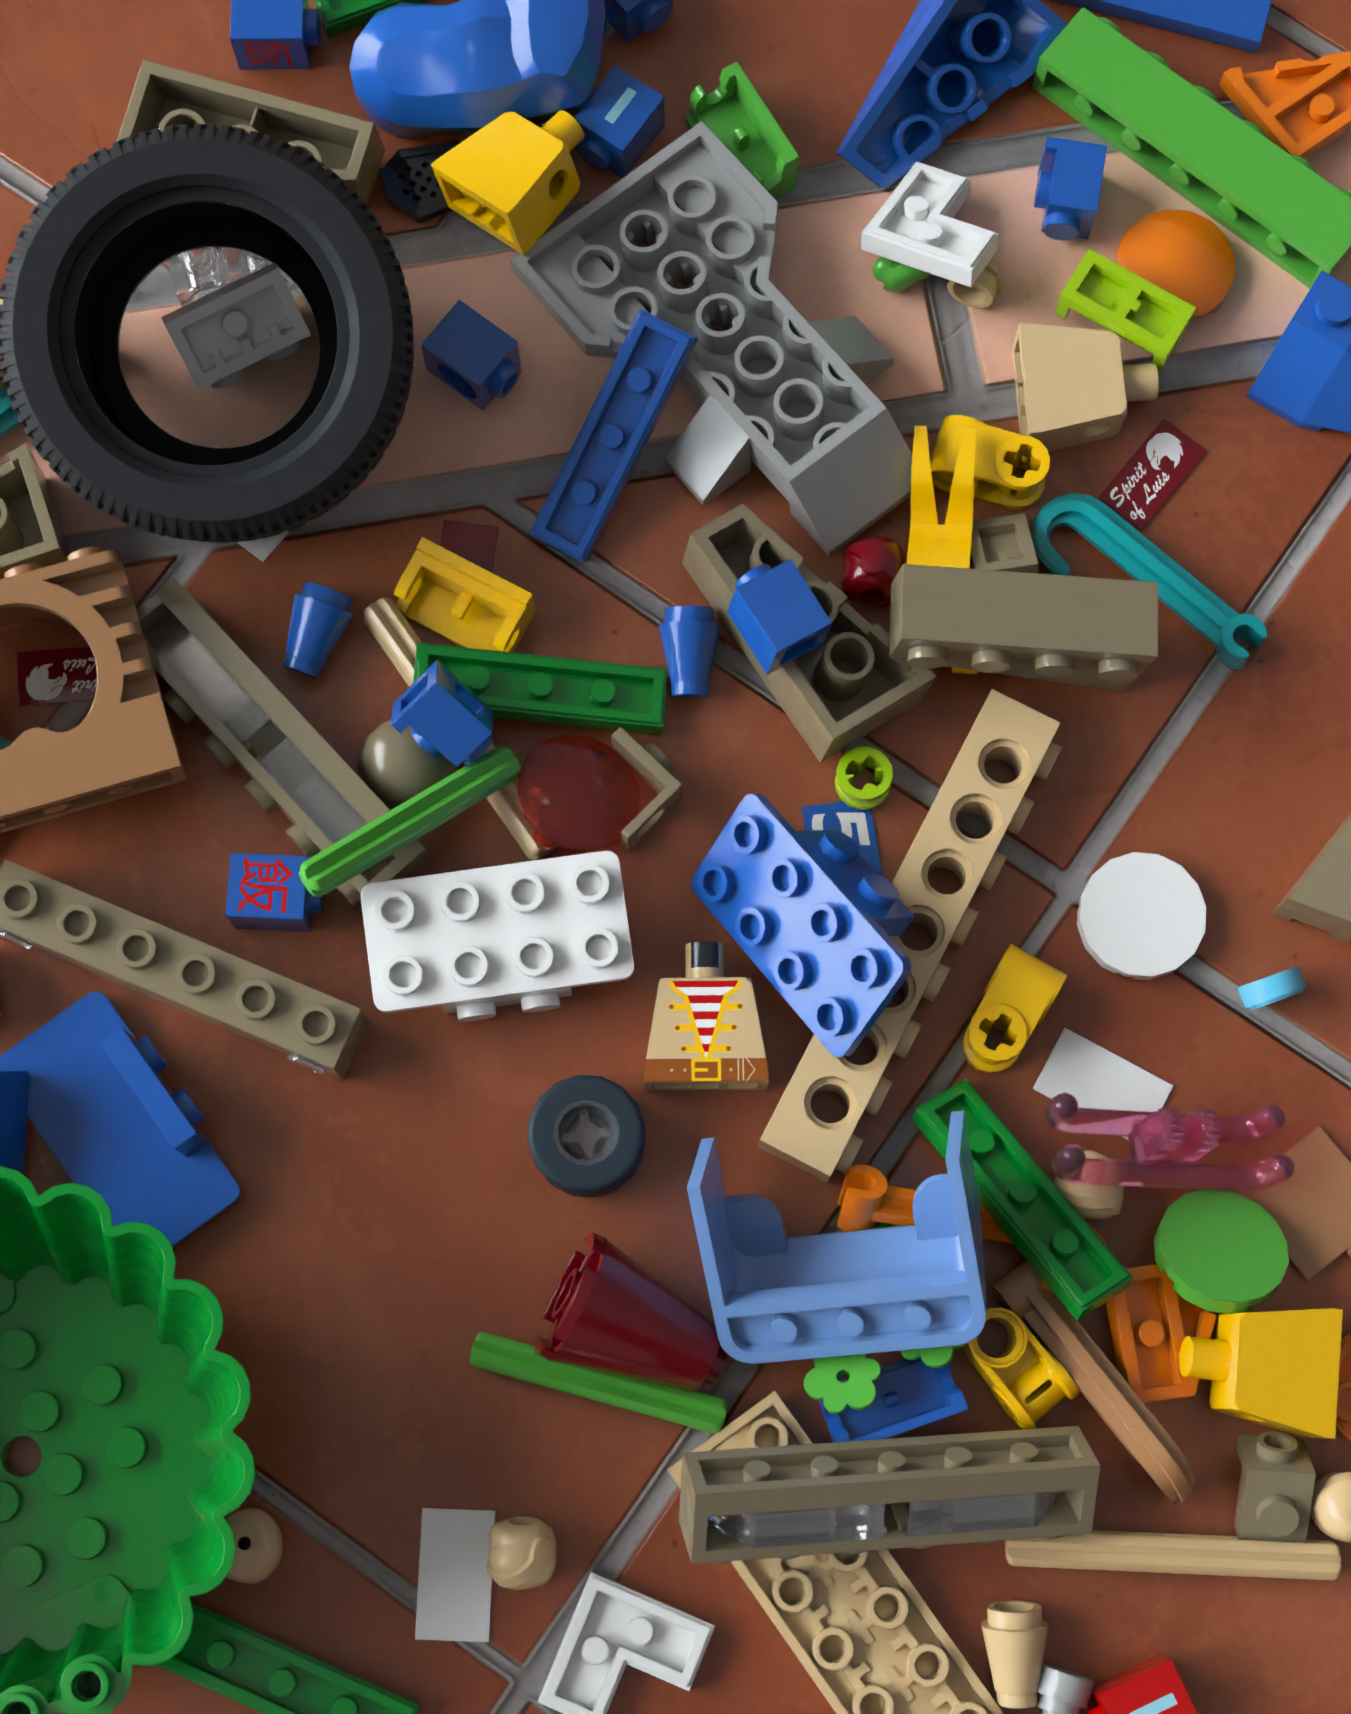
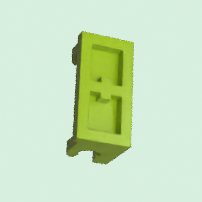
(1126, 306)

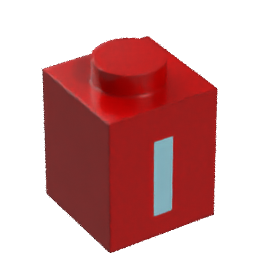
(1143, 1689)

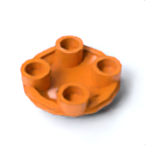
(1181, 256)

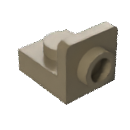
(1003, 545)

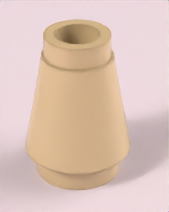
(1015, 1650)

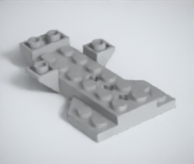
(771, 383)

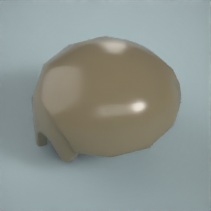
(397, 765)

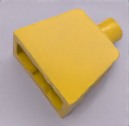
(512, 176)
(1272, 1368)

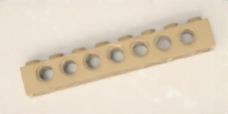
(1001, 732)

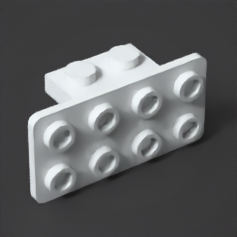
(497, 935)

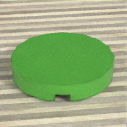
(1221, 1251)

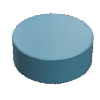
(1272, 988)

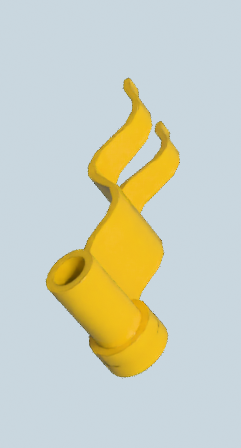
(948, 543)

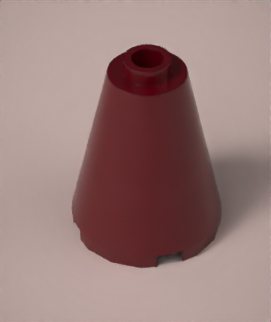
(627, 1323)

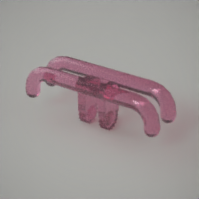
(1165, 1147)

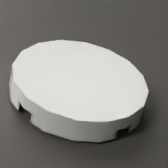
(1141, 916)

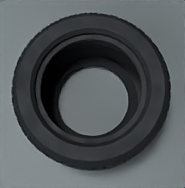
(111, 231)

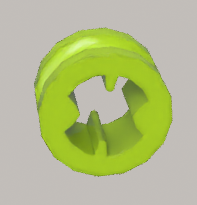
(856, 761)

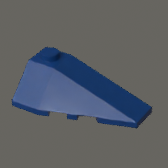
(942, 75)
(1311, 364)

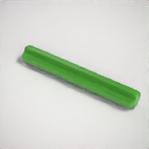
(409, 821)
(648, 1398)

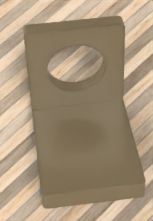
(655, 771)

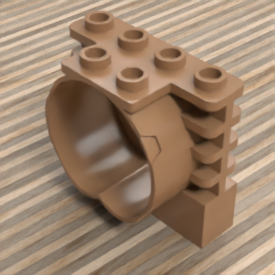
(127, 734)

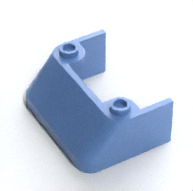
(842, 1289)

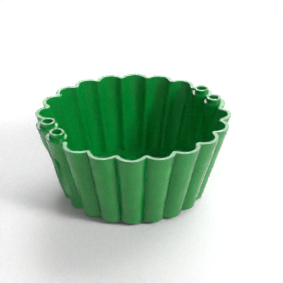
(135, 1443)

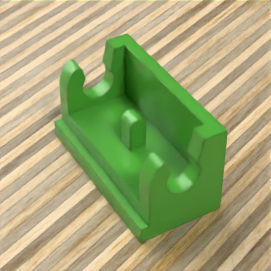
(747, 130)

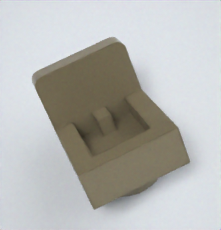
(1274, 1488)

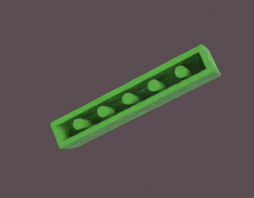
(1197, 147)

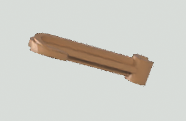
(1097, 1380)

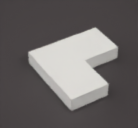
(920, 228)
(618, 1629)

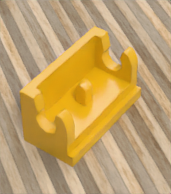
(463, 600)

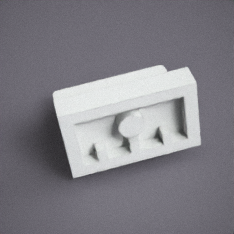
(237, 327)

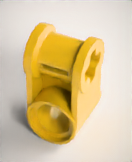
(995, 462)
(1014, 1003)
(1021, 1371)

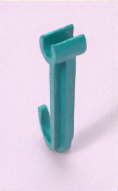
(1147, 562)

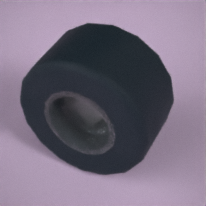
(582, 1113)

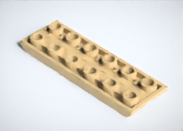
(852, 1615)

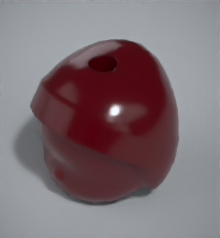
(870, 570)

